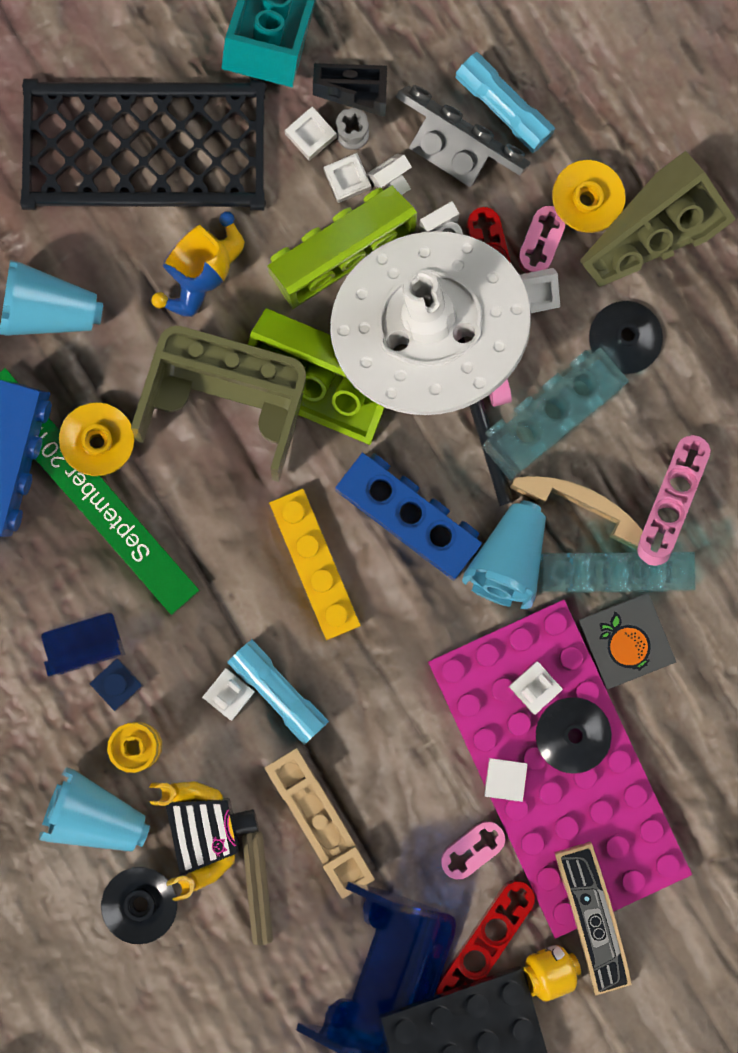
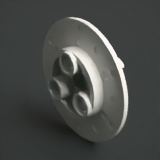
(428, 296)

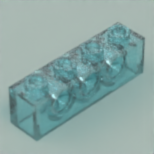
(603, 382)
(614, 573)

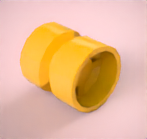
(134, 747)

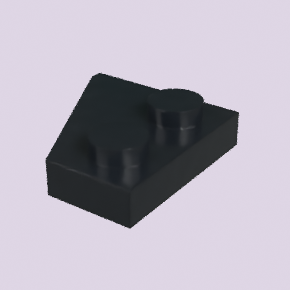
(352, 85)

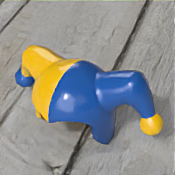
(200, 265)

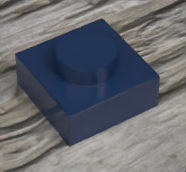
(116, 684)

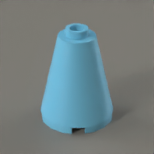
(45, 304)
(510, 558)
(92, 817)

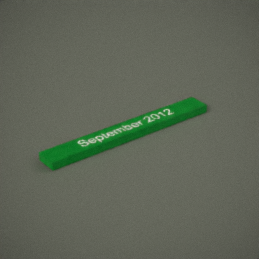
(115, 523)

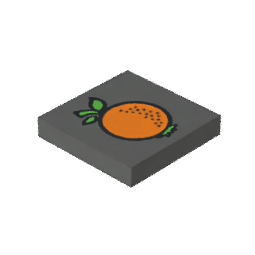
(627, 641)

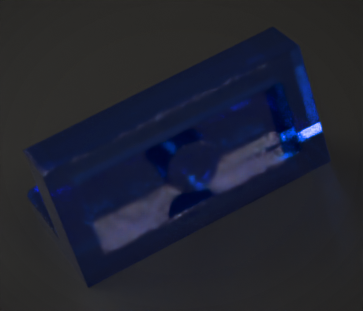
(82, 644)

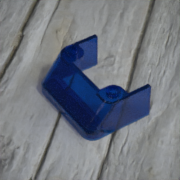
(398, 970)

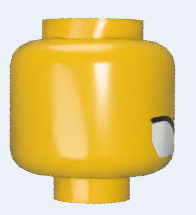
(551, 972)

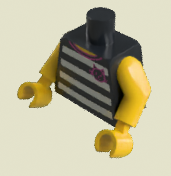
(202, 832)

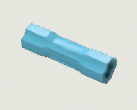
(485, 83)
(258, 670)

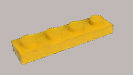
(314, 564)

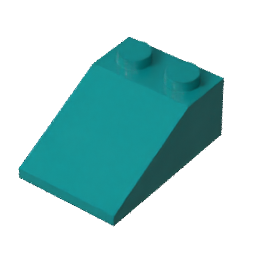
(267, 39)

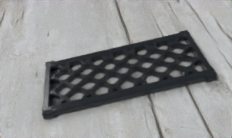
(34, 88)

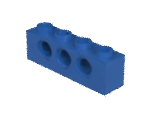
(356, 488)

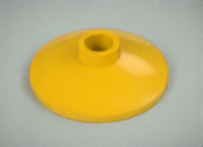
(596, 182)
(96, 421)

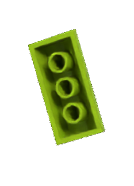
(337, 249)
(327, 392)

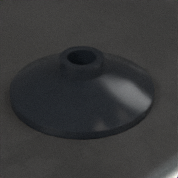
(627, 355)
(553, 735)
(123, 917)

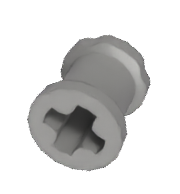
(355, 139)

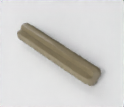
(257, 888)

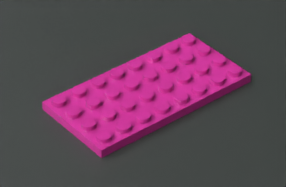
(559, 809)

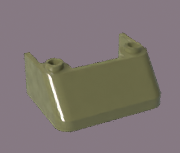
(228, 370)

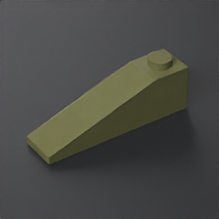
(667, 214)

